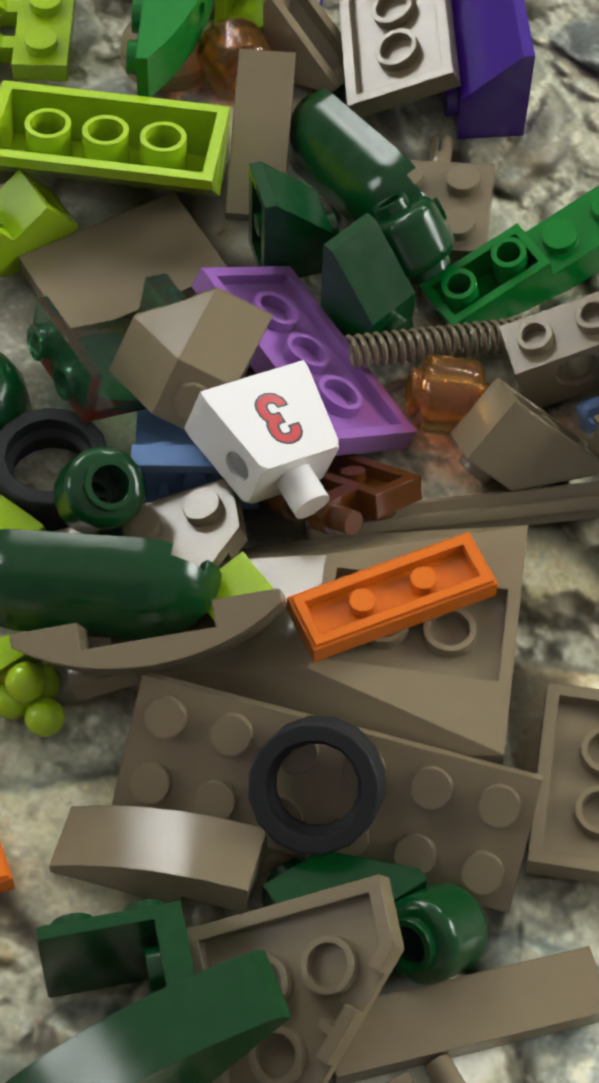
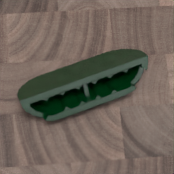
(346, 157)
(102, 583)

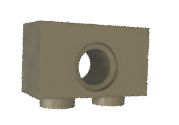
(556, 351)

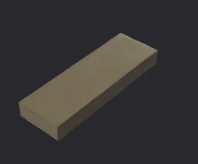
(259, 121)

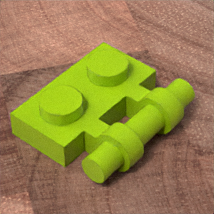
(41, 38)

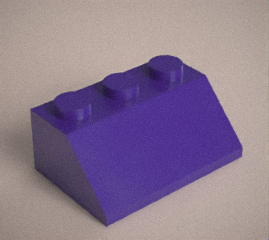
(494, 68)

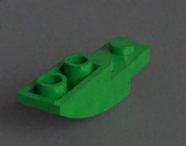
(165, 39)
(520, 267)

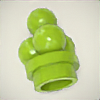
(29, 691)

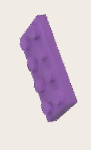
(301, 330)

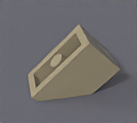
(519, 442)

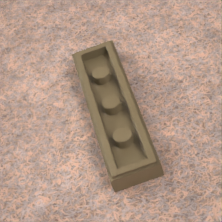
(474, 1014)

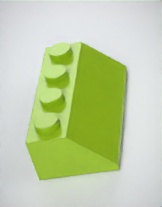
(114, 138)

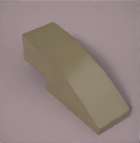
(162, 854)

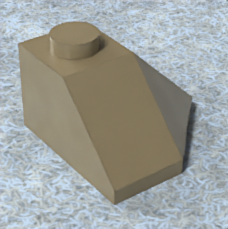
(188, 349)

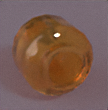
(219, 51)
(443, 392)

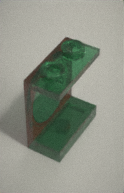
(82, 355)

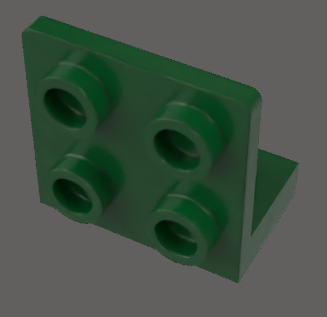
(115, 949)

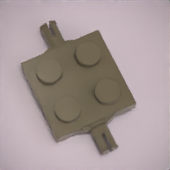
(463, 192)

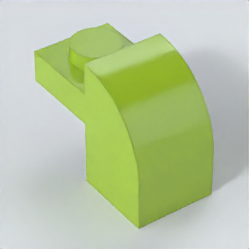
(29, 219)

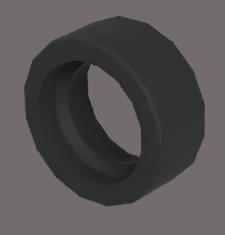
(35, 432)
(279, 822)

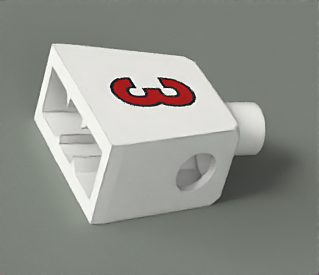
(268, 436)

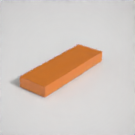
(391, 596)

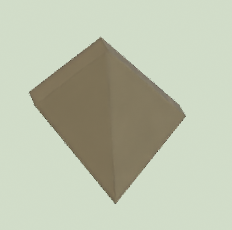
(312, 35)

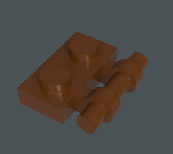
(357, 491)

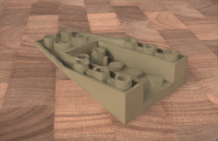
(425, 684)

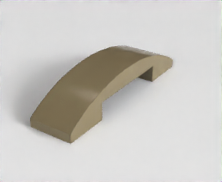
(235, 620)

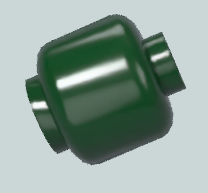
(415, 235)
(117, 494)
(440, 933)

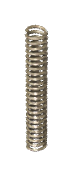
(381, 351)

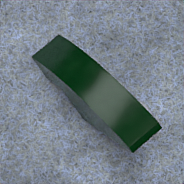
(175, 1034)

